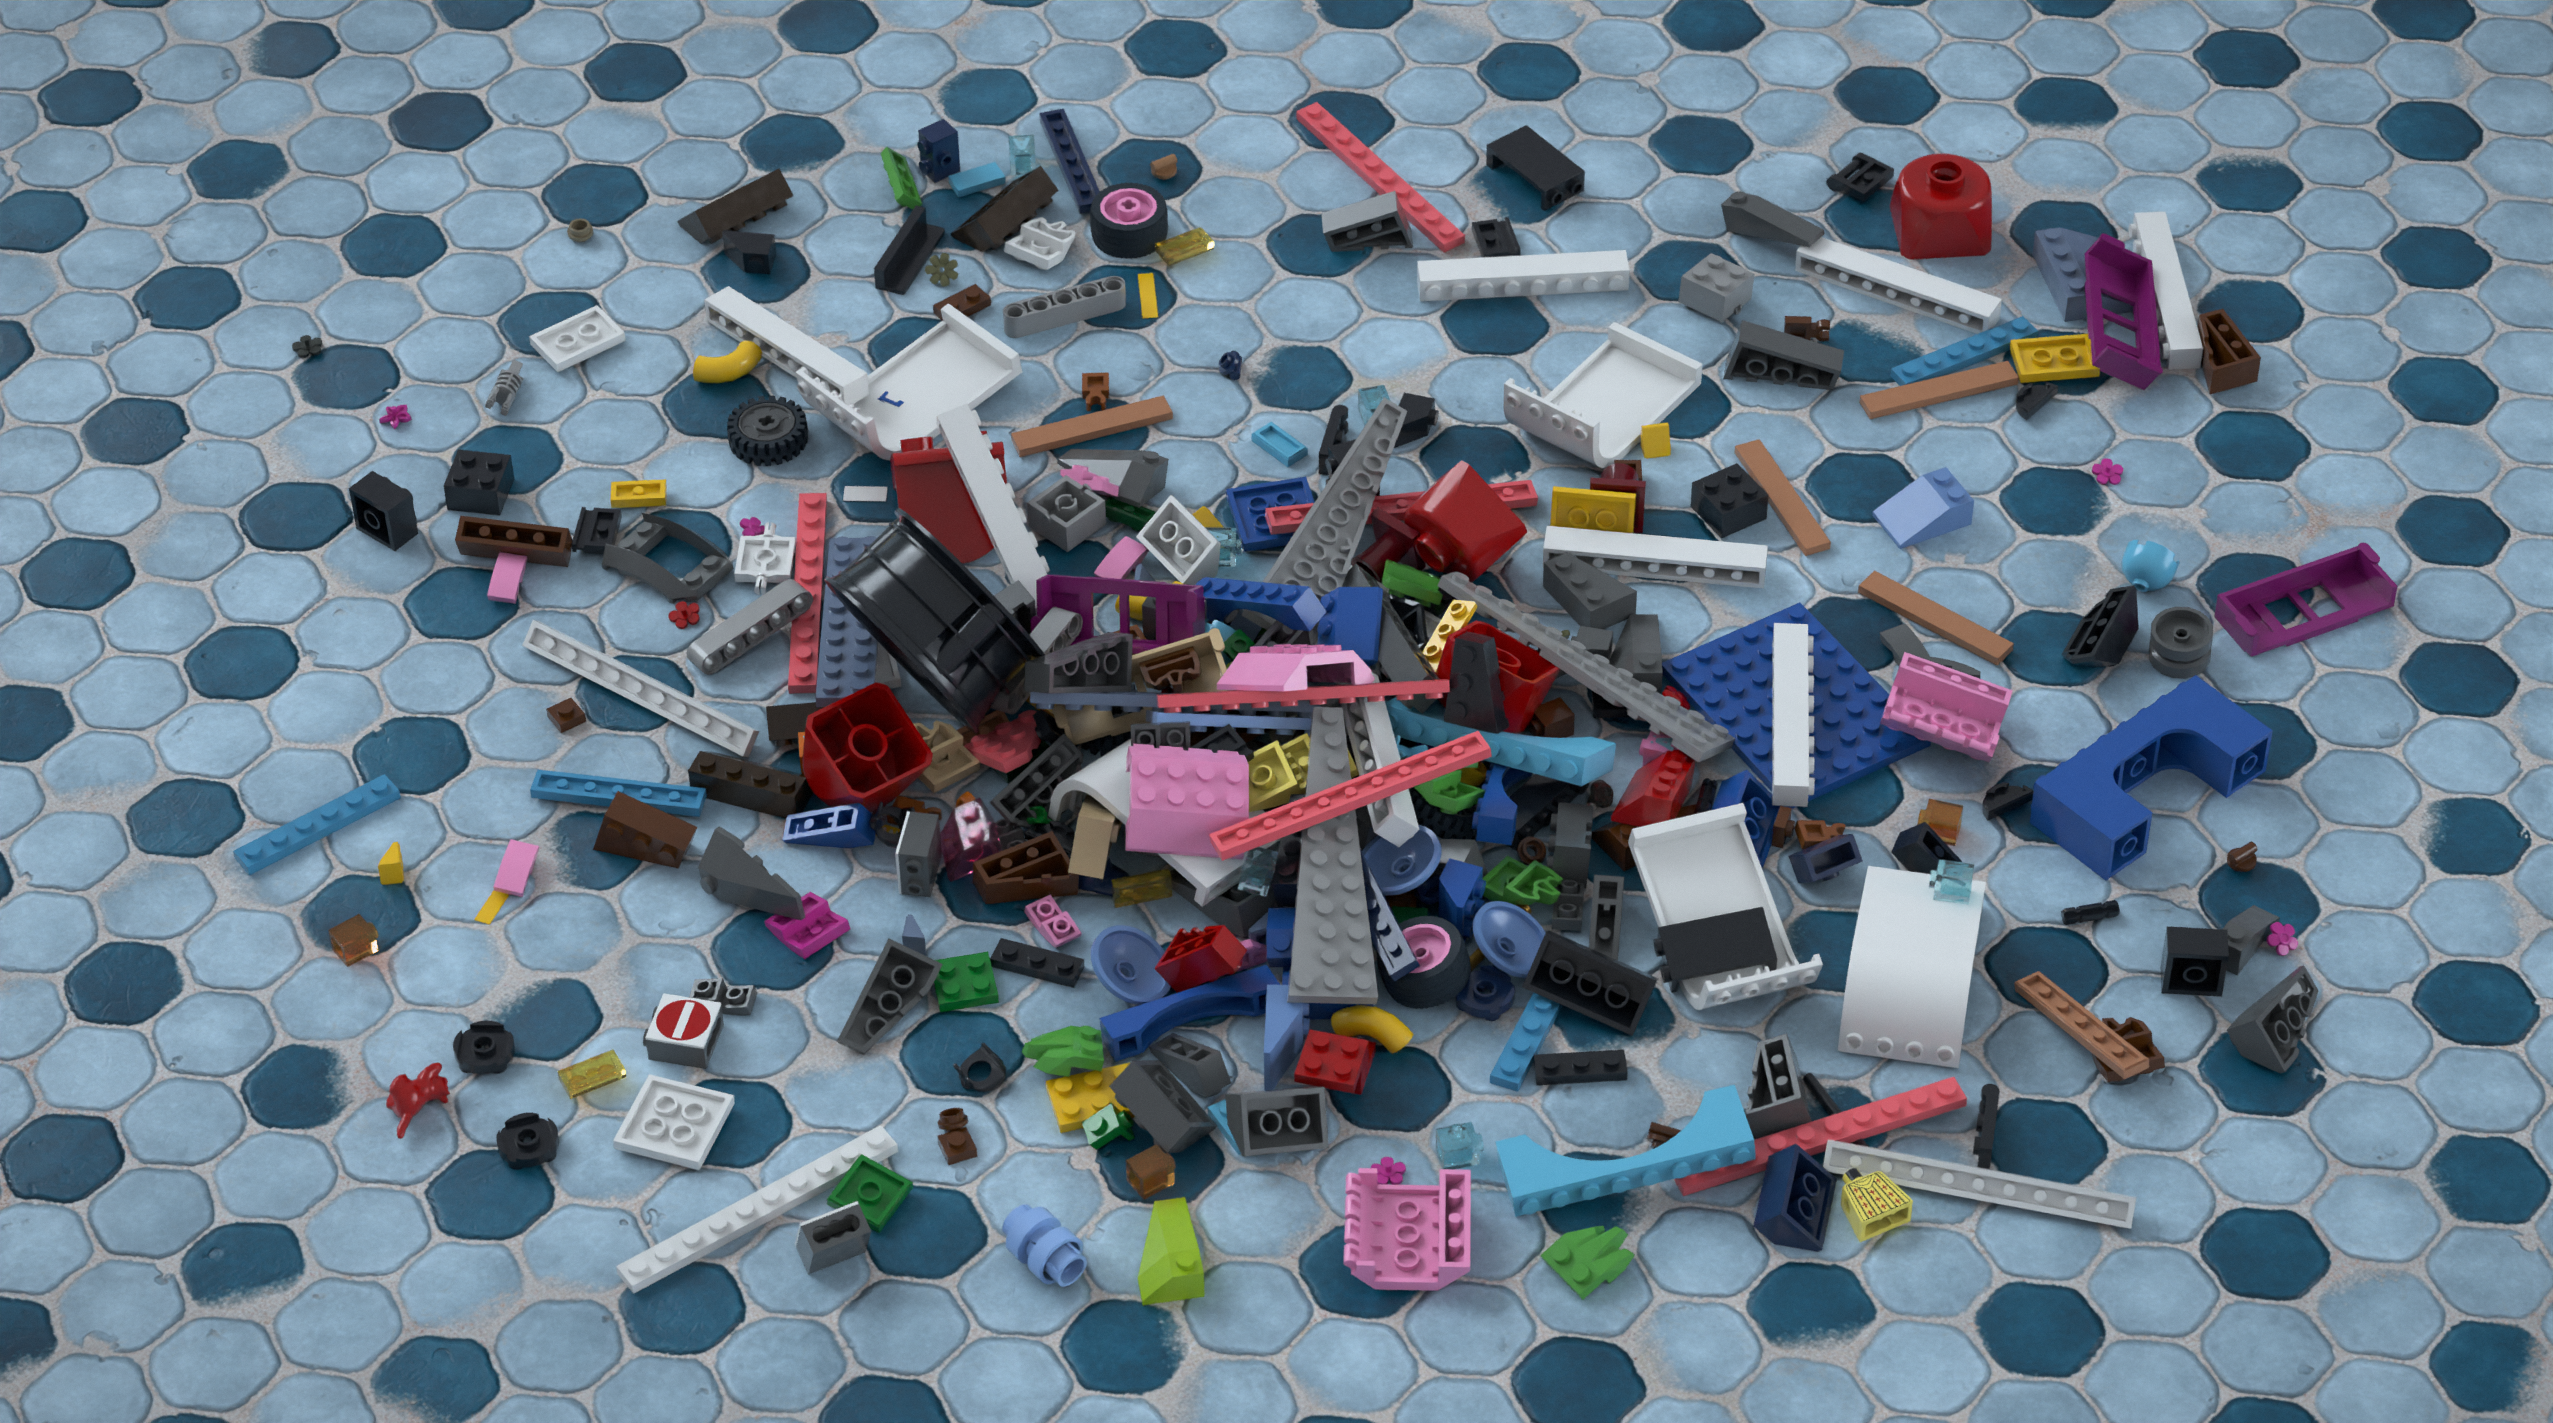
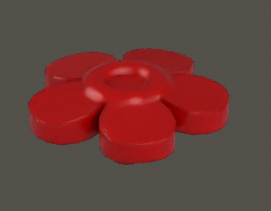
(685, 614)
(1672, 692)

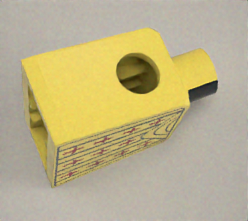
(1873, 1203)

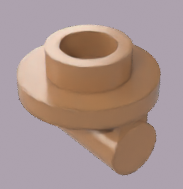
(1164, 167)

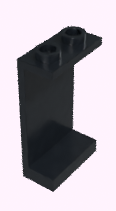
(1538, 164)
(1714, 945)

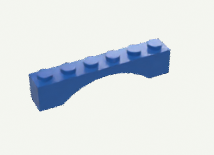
(1288, 604)
(1496, 811)
(1135, 1028)

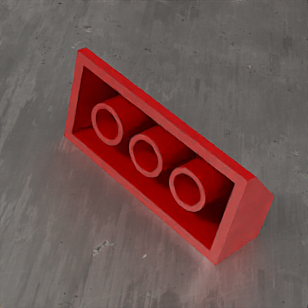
(1656, 790)

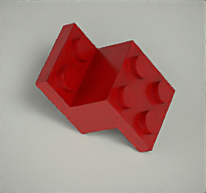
(1335, 1062)

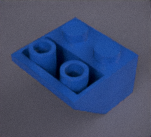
(1461, 895)

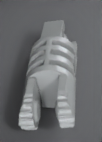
(506, 387)

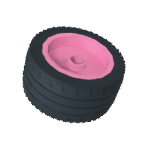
(1128, 220)
(1442, 962)

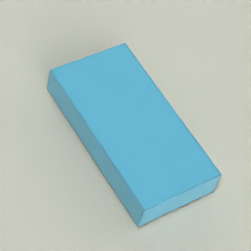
(976, 179)
(1279, 444)

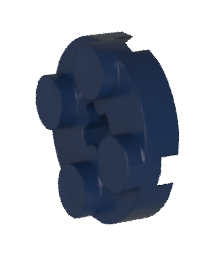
(1487, 1005)

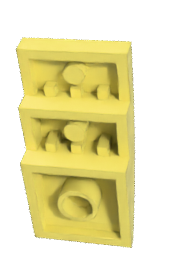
(1280, 772)

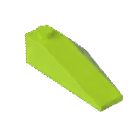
(1171, 1256)

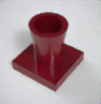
(1624, 479)
(1393, 542)

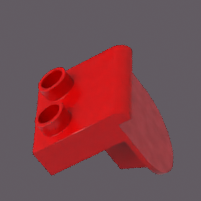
(937, 497)

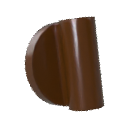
(2243, 858)
(1660, 1134)

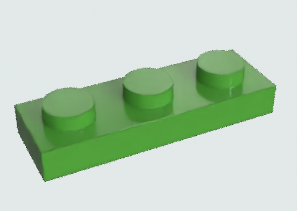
(900, 178)

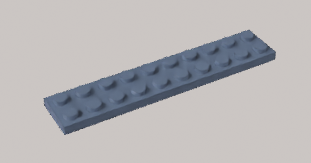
(846, 647)
(1135, 700)

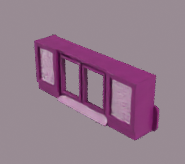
(2130, 280)
(2348, 577)
(1178, 606)

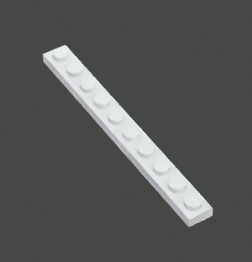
(641, 688)
(1983, 1184)
(752, 1211)

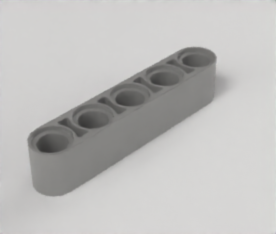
(1064, 306)
(749, 626)
(1053, 633)

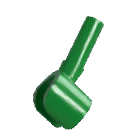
(1041, 816)

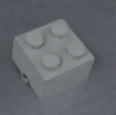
(1716, 287)
(1066, 513)

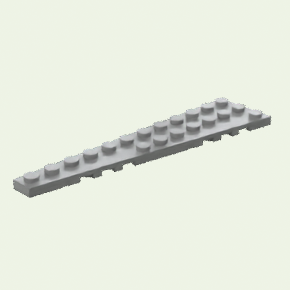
(1331, 530)
(1687, 728)
(1331, 924)

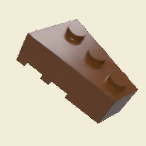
(2226, 354)
(644, 833)
(1025, 872)

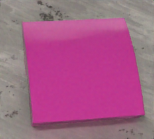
(813, 931)

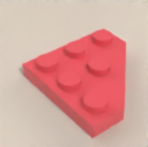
(1008, 744)

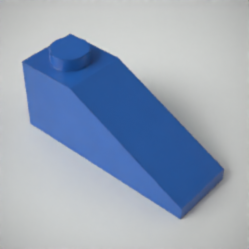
(831, 827)

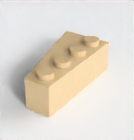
(1093, 839)

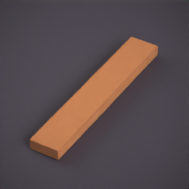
(1938, 390)
(1091, 426)
(1782, 497)
(1936, 618)
(2081, 1025)

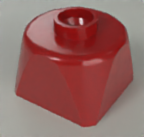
(1942, 208)
(1462, 524)
(1522, 675)
(863, 749)

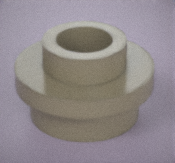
(580, 230)

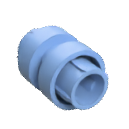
(1044, 1245)

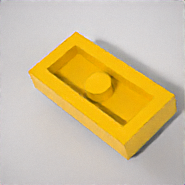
(638, 493)

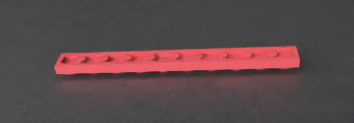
(1380, 176)
(1288, 518)
(809, 574)
(1315, 694)
(1350, 795)
(1842, 1127)

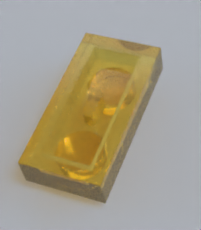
(1184, 246)
(1141, 888)
(591, 1074)

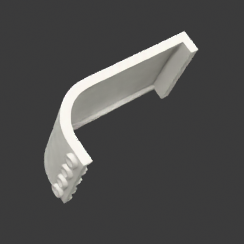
(934, 374)
(1607, 397)
(1110, 785)
(1709, 869)
(1909, 970)

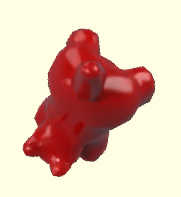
(410, 1096)

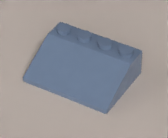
(2062, 265)

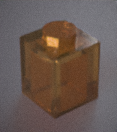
(1944, 819)
(353, 940)
(1150, 1171)

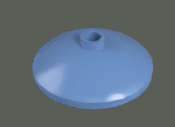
(1405, 866)
(1507, 937)
(1126, 964)

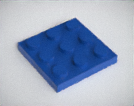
(1249, 507)

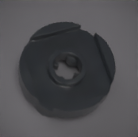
(486, 1061)
(529, 1154)

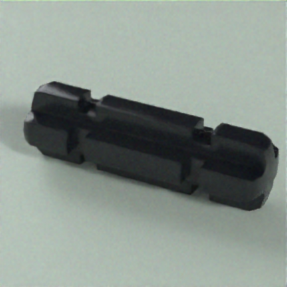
(1706, 796)
(2090, 912)

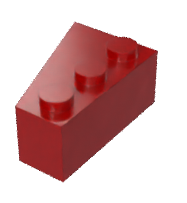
(1200, 957)

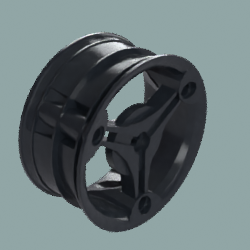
(935, 619)

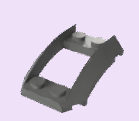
(630, 559)

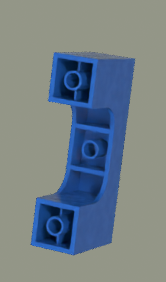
(2189, 729)

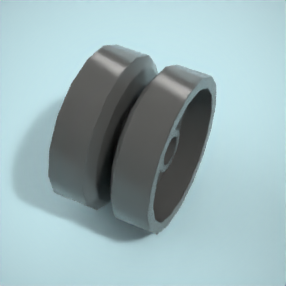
(2180, 642)

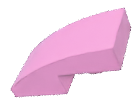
(1097, 483)
(1122, 559)
(507, 577)
(516, 868)
(1051, 922)

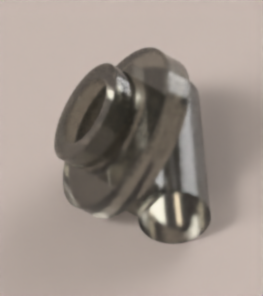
(1600, 795)

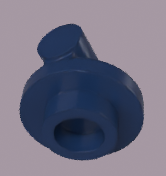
(1231, 364)
(1428, 891)

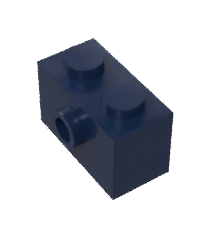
(938, 150)
(1825, 859)

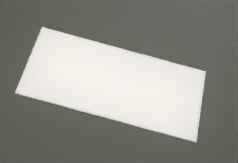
(864, 493)

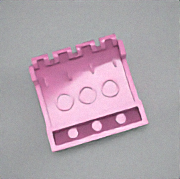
(1291, 666)
(1946, 707)
(1183, 798)
(1408, 1232)

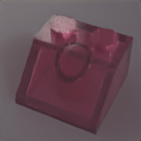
(967, 838)

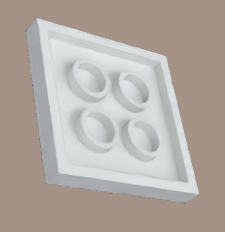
(674, 1122)

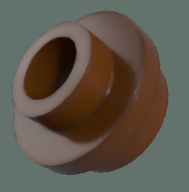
(1535, 844)
(952, 1119)

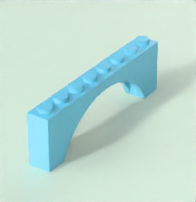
(1561, 759)
(1546, 1180)

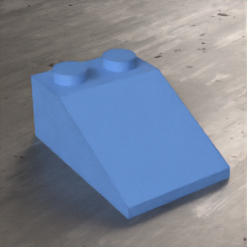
(1926, 509)
(1283, 1033)

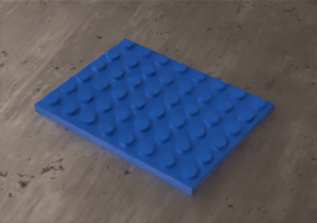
(1733, 688)

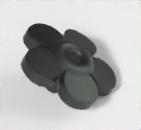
(307, 346)

